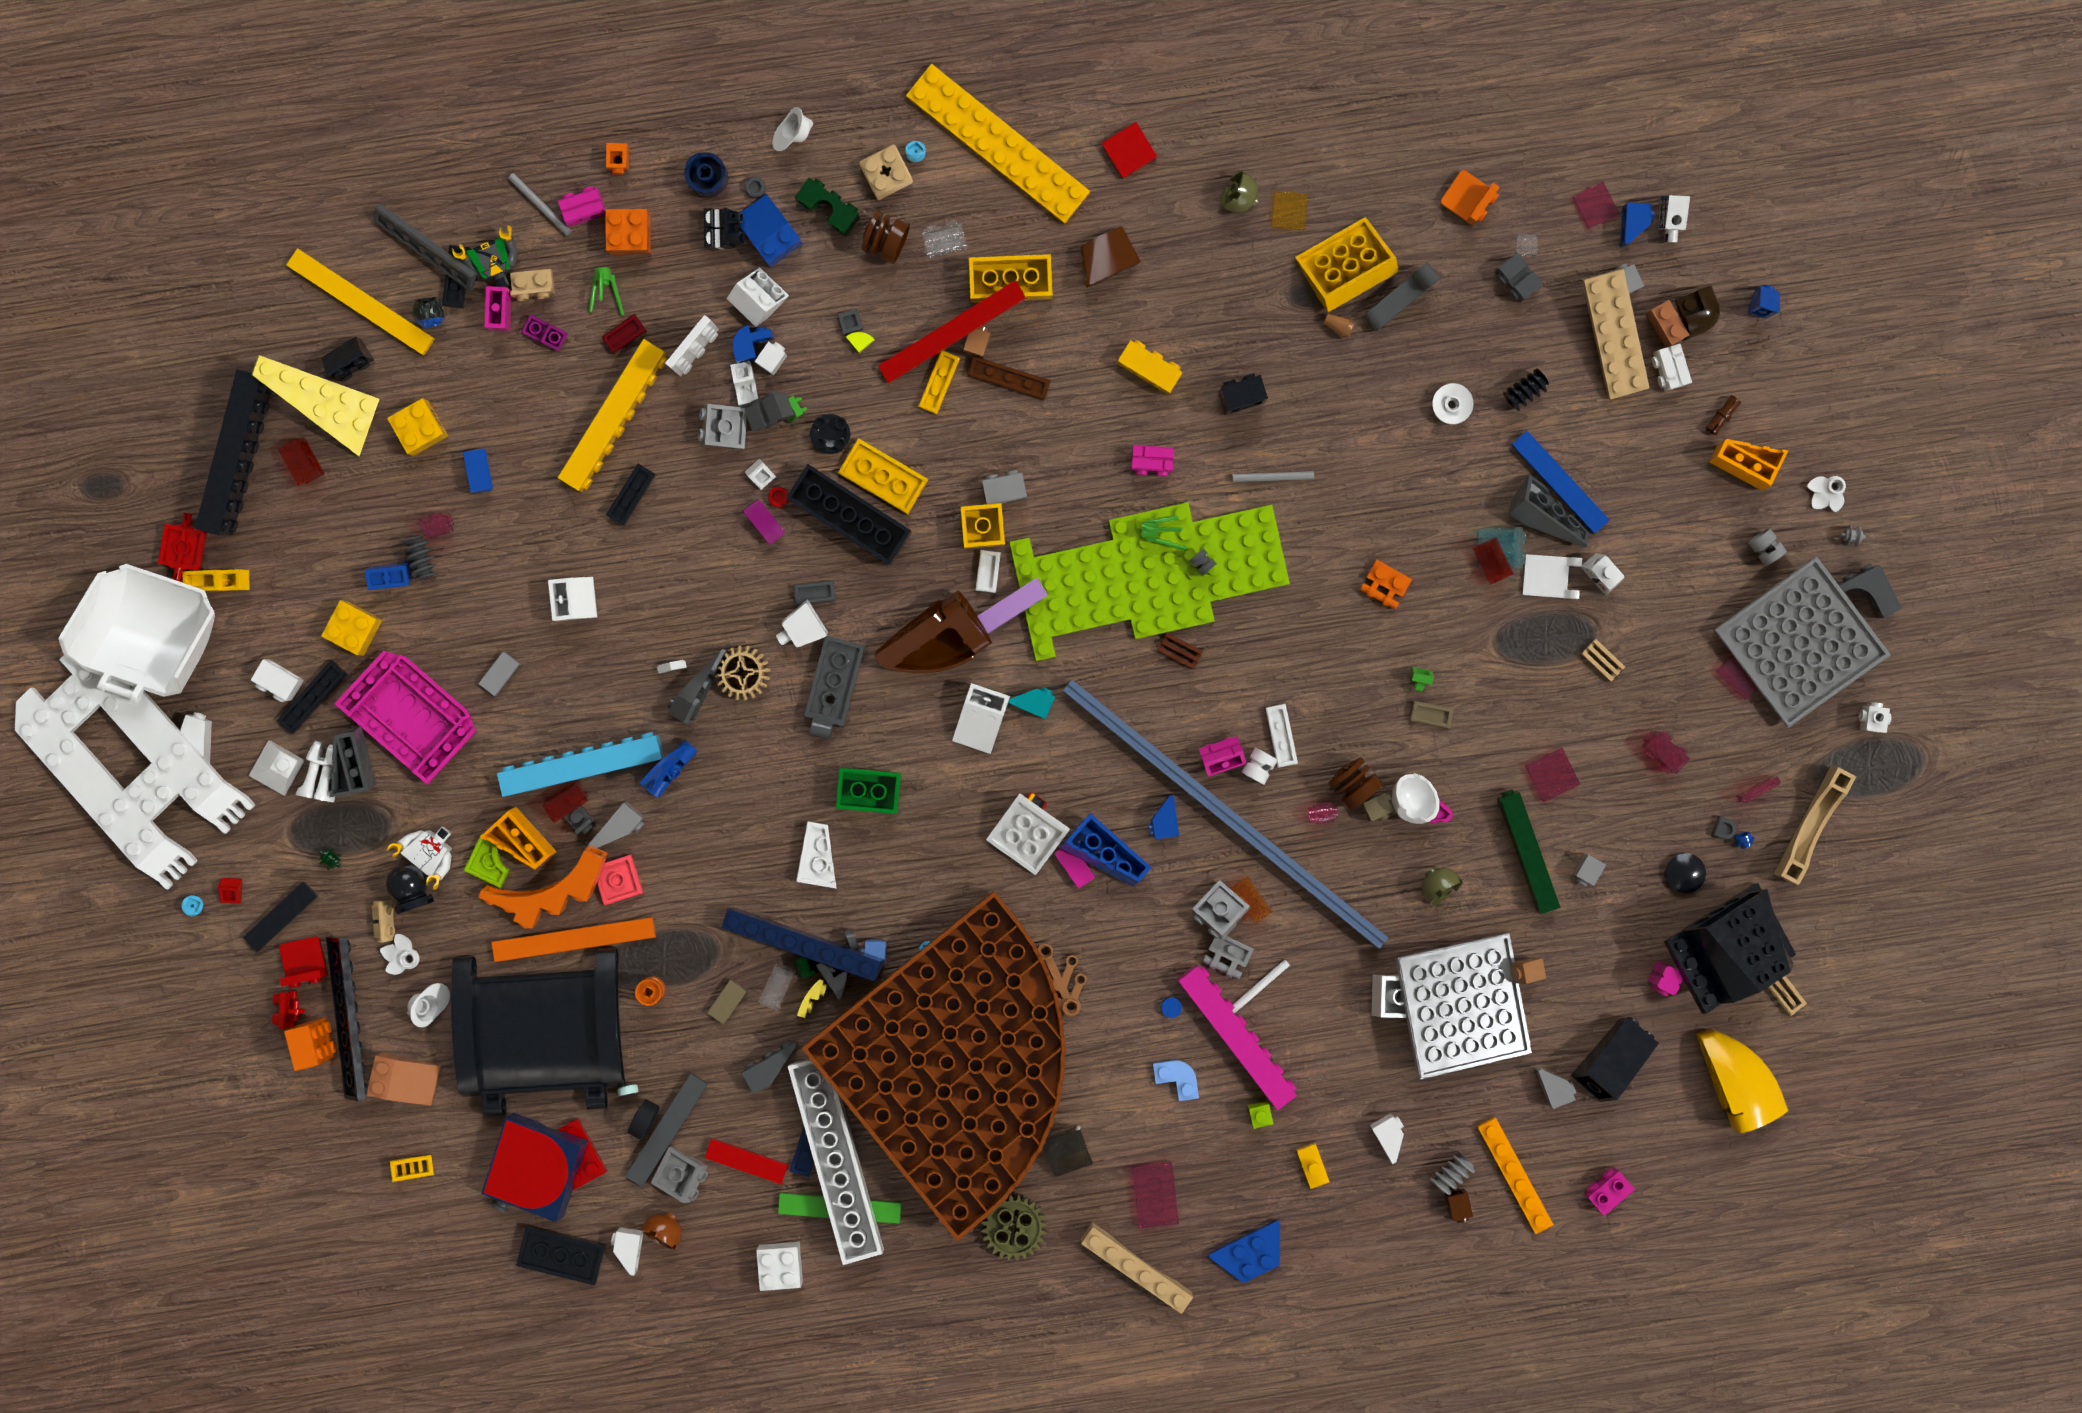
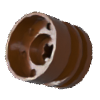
(887, 237)
(1355, 783)

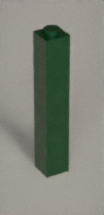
(1528, 851)

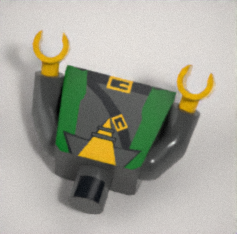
(492, 259)

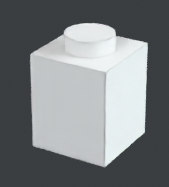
(771, 357)

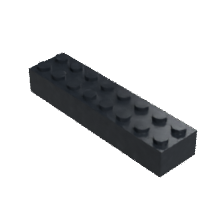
(234, 455)

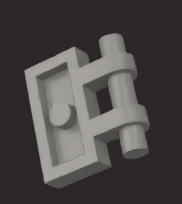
(1231, 949)

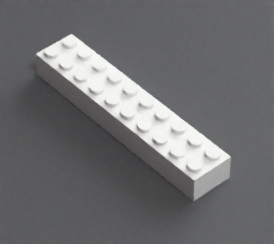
(836, 1164)

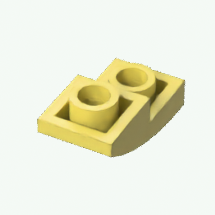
(814, 993)

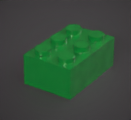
(868, 790)

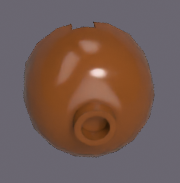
(663, 1229)

